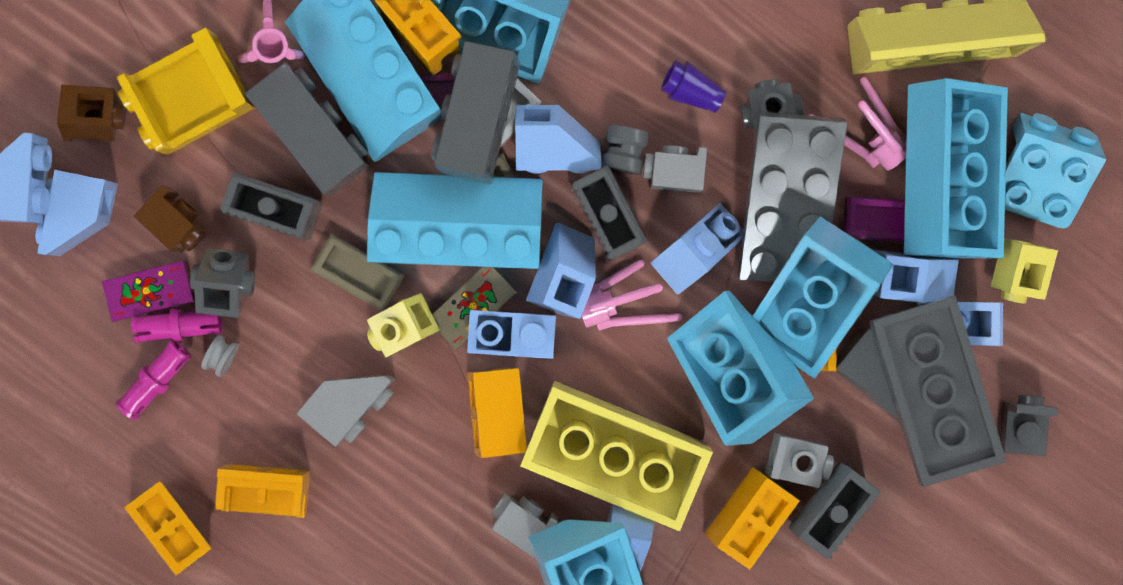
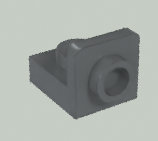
(1026, 425)

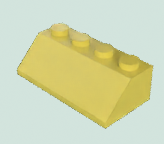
(942, 34)
(617, 456)

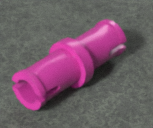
(175, 326)
(153, 380)

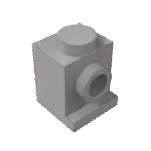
(676, 169)
(784, 455)
(519, 520)

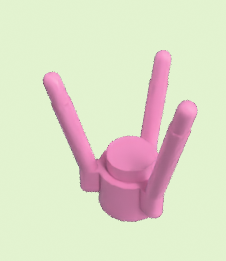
(269, 42)
(889, 142)
(602, 304)

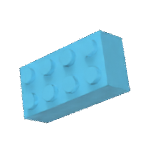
(955, 170)

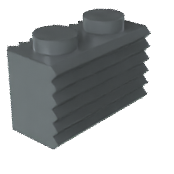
(271, 207)
(608, 213)
(834, 510)

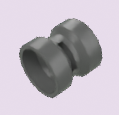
(625, 149)

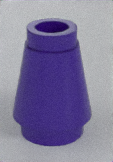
(692, 87)

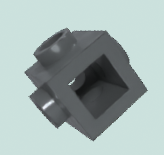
(770, 95)
(222, 282)

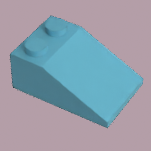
(820, 294)
(738, 371)

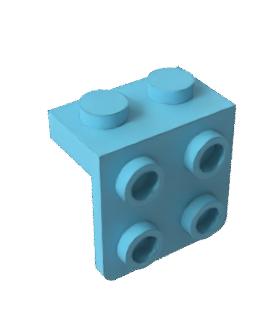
(1050, 169)

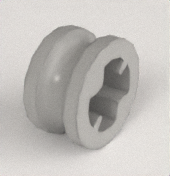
(220, 356)

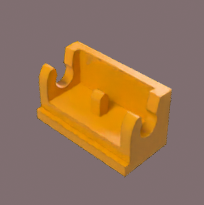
(421, 30)
(497, 412)
(262, 490)
(751, 518)
(168, 528)

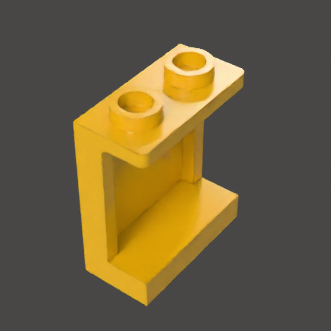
(185, 94)

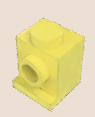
(1023, 271)
(401, 325)

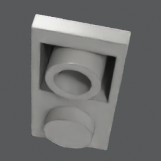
(341, 404)

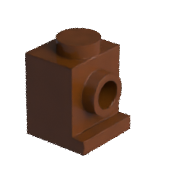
(82, 103)
(171, 221)

